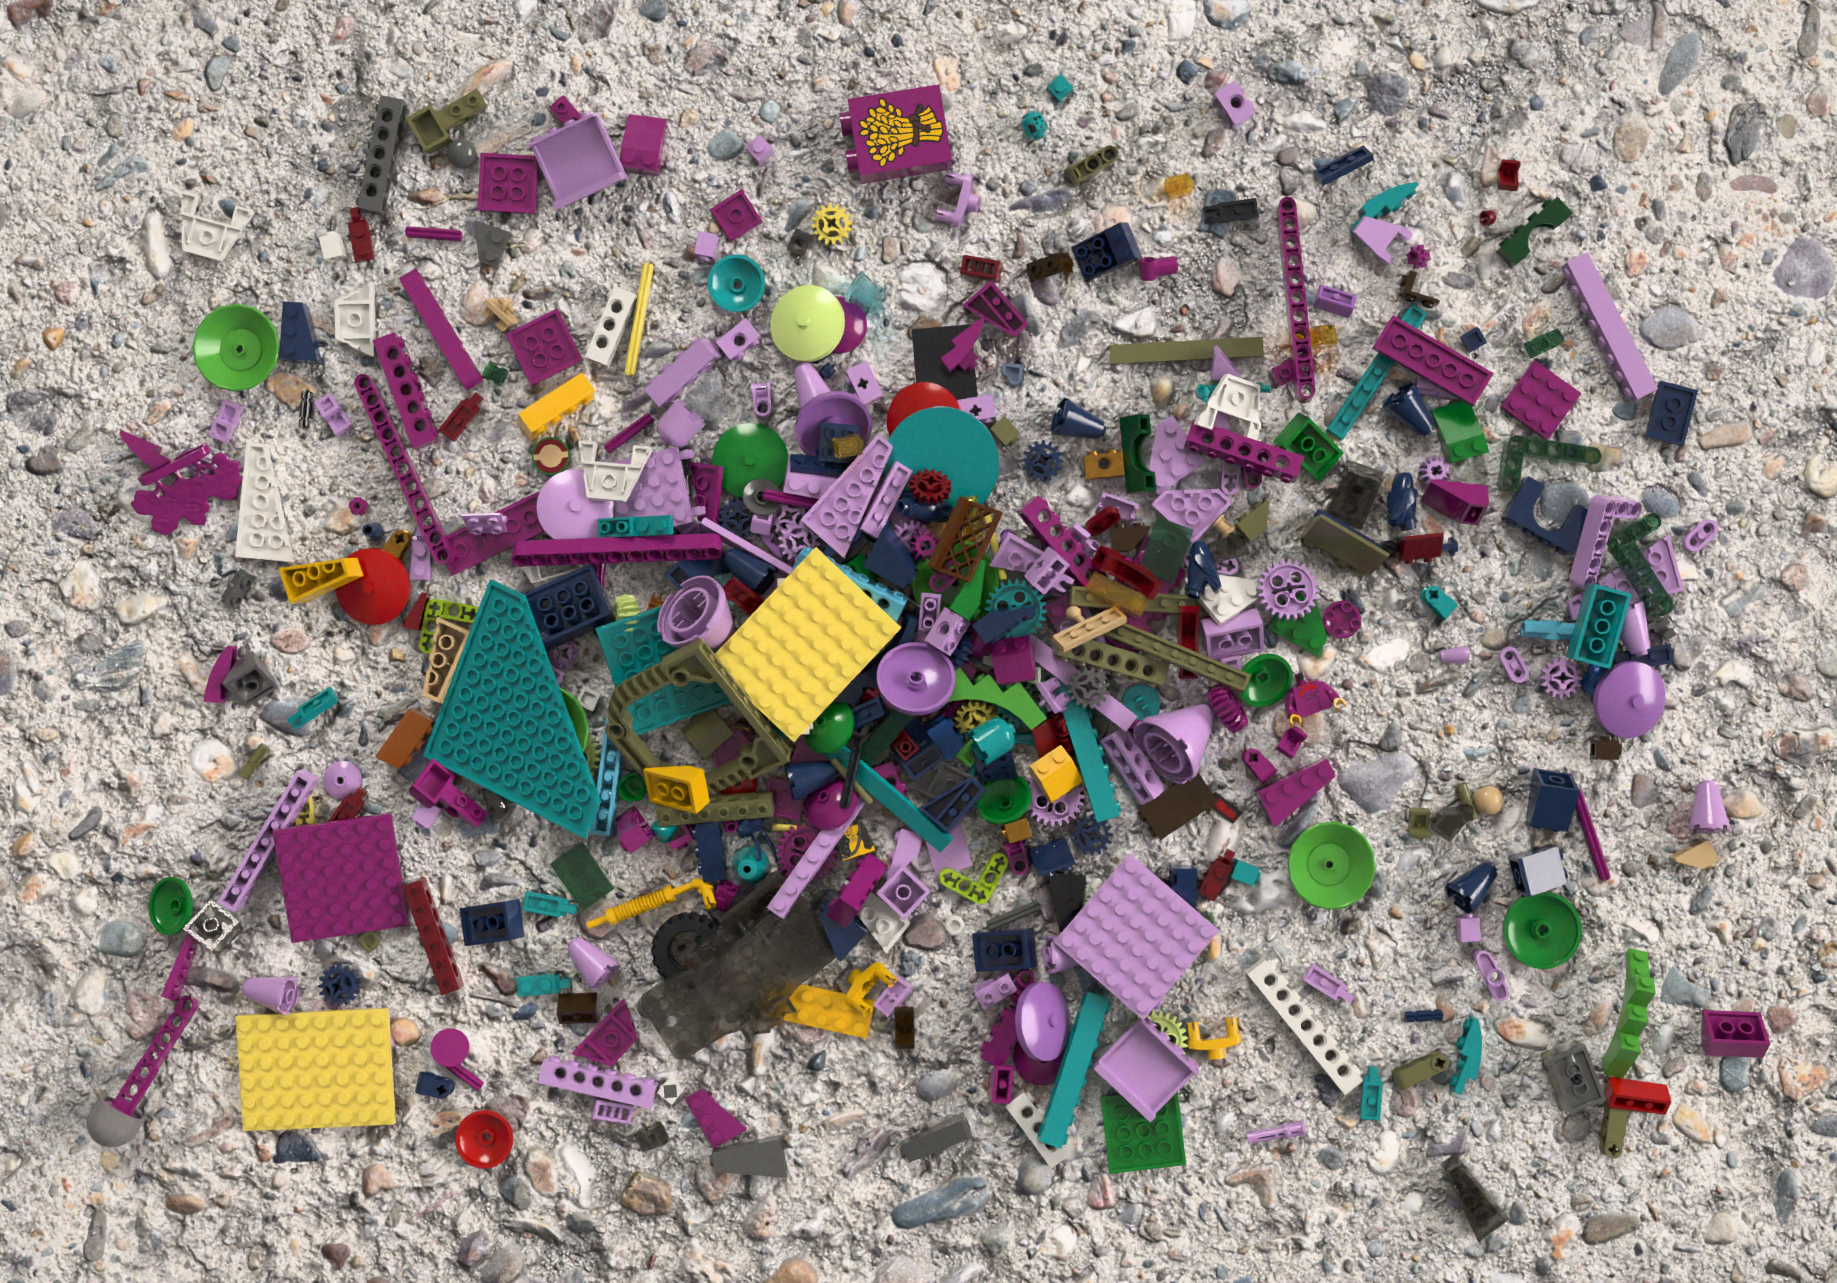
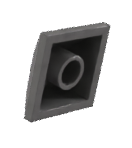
(250, 679)

